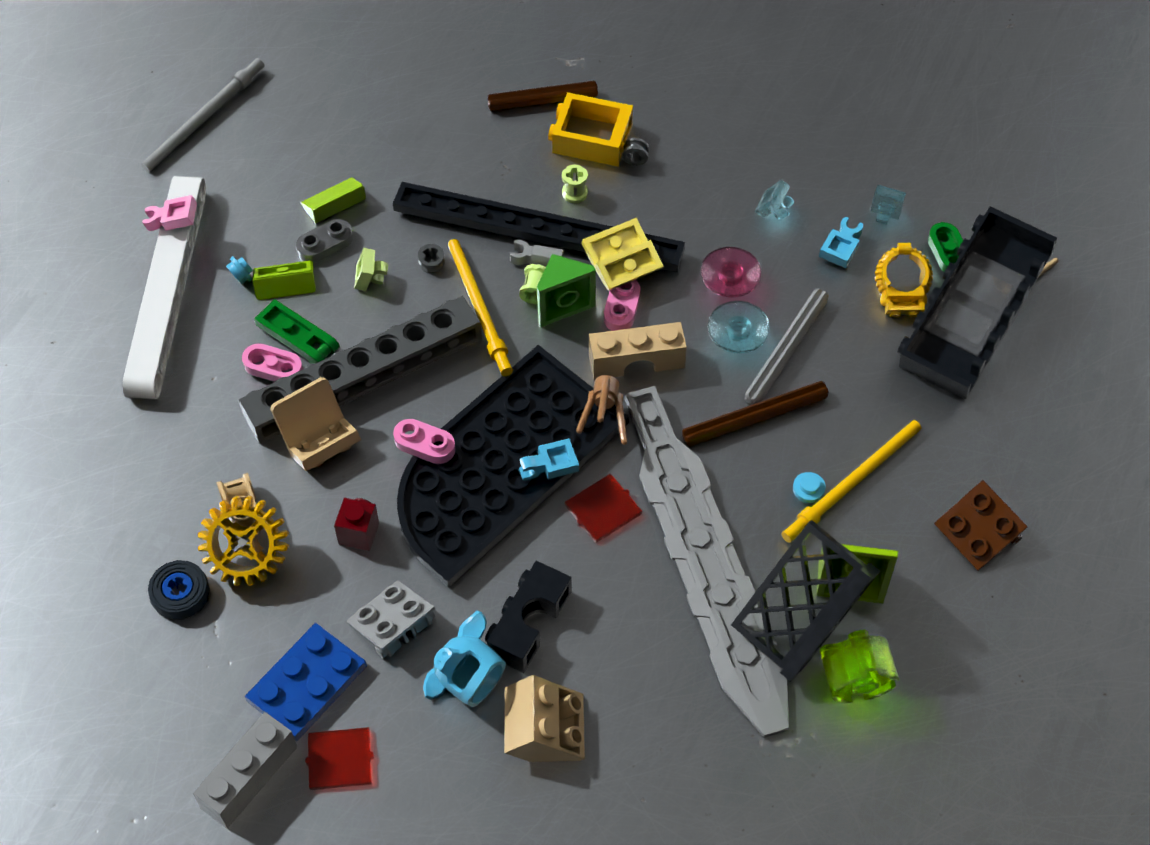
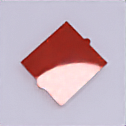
(603, 508)
(339, 758)

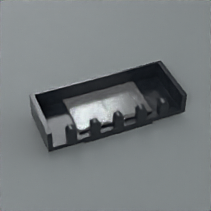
(976, 302)

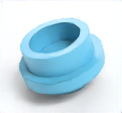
(240, 269)
(809, 487)

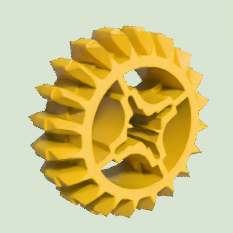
(232, 530)

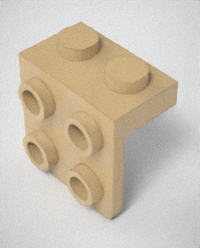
(313, 424)

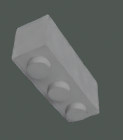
(245, 770)

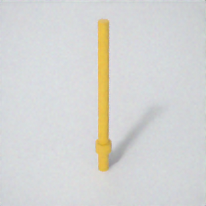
(496, 346)
(816, 511)

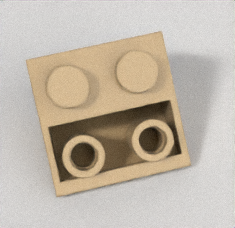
(543, 721)

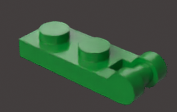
(296, 332)

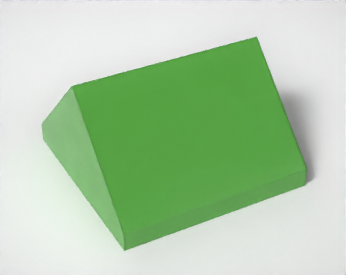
(565, 289)

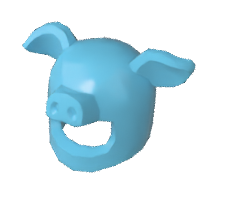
(465, 665)

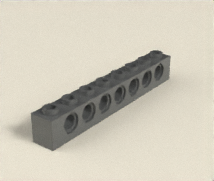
(378, 367)

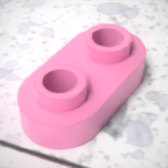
(624, 302)
(274, 362)
(422, 441)

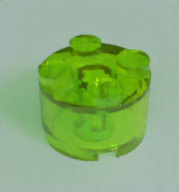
(859, 667)

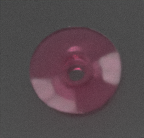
(730, 263)

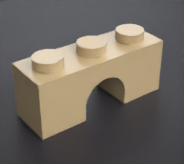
(616, 349)

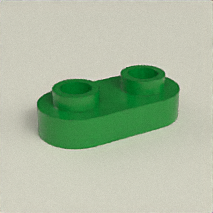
(944, 251)

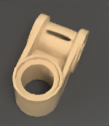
(240, 487)

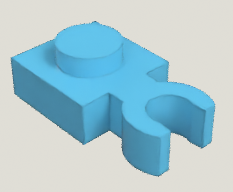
(841, 244)

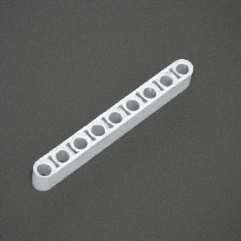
(162, 298)

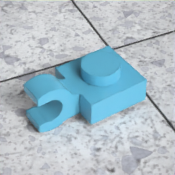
(553, 458)

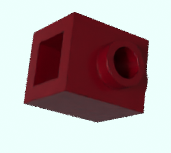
(356, 523)

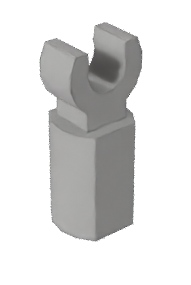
(533, 254)

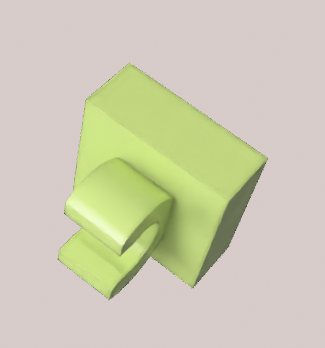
(369, 270)

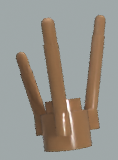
(605, 396)

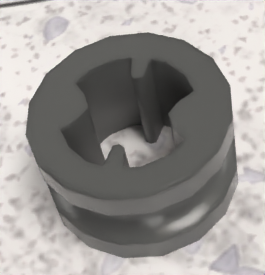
(635, 151)
(429, 250)

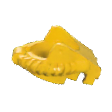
(900, 302)

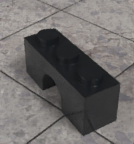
(539, 591)

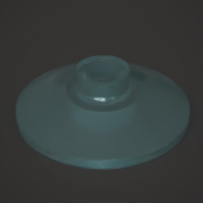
(739, 317)

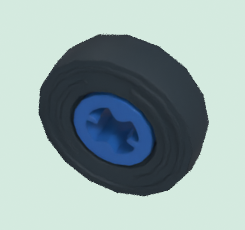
(186, 603)

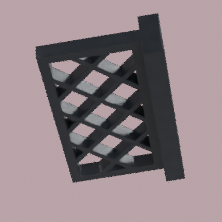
(831, 612)

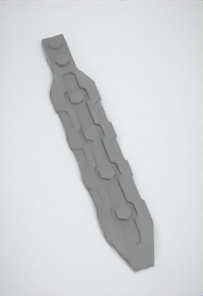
(708, 565)

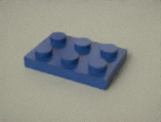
(306, 680)

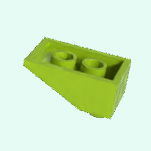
(880, 558)

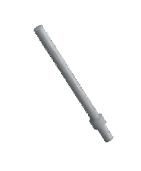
(239, 81)

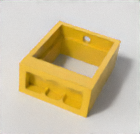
(589, 147)

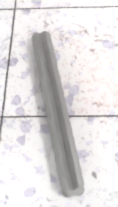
(786, 346)

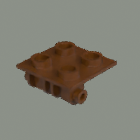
(981, 525)

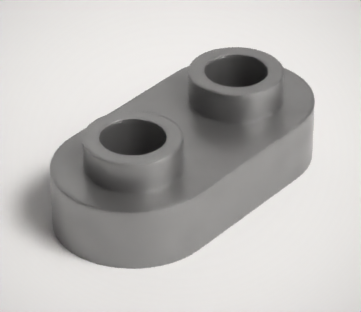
(325, 240)

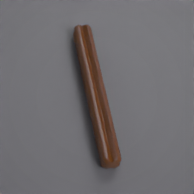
(754, 413)

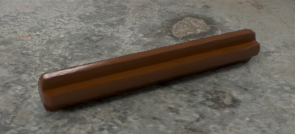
(540, 95)

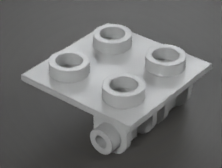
(391, 616)

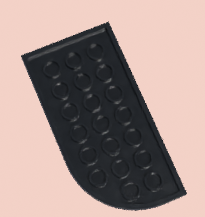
(475, 499)

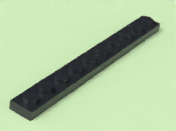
(515, 220)

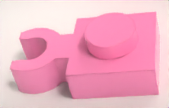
(174, 214)

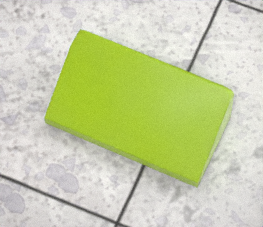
(334, 199)
(284, 280)

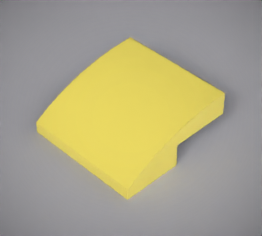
(622, 254)

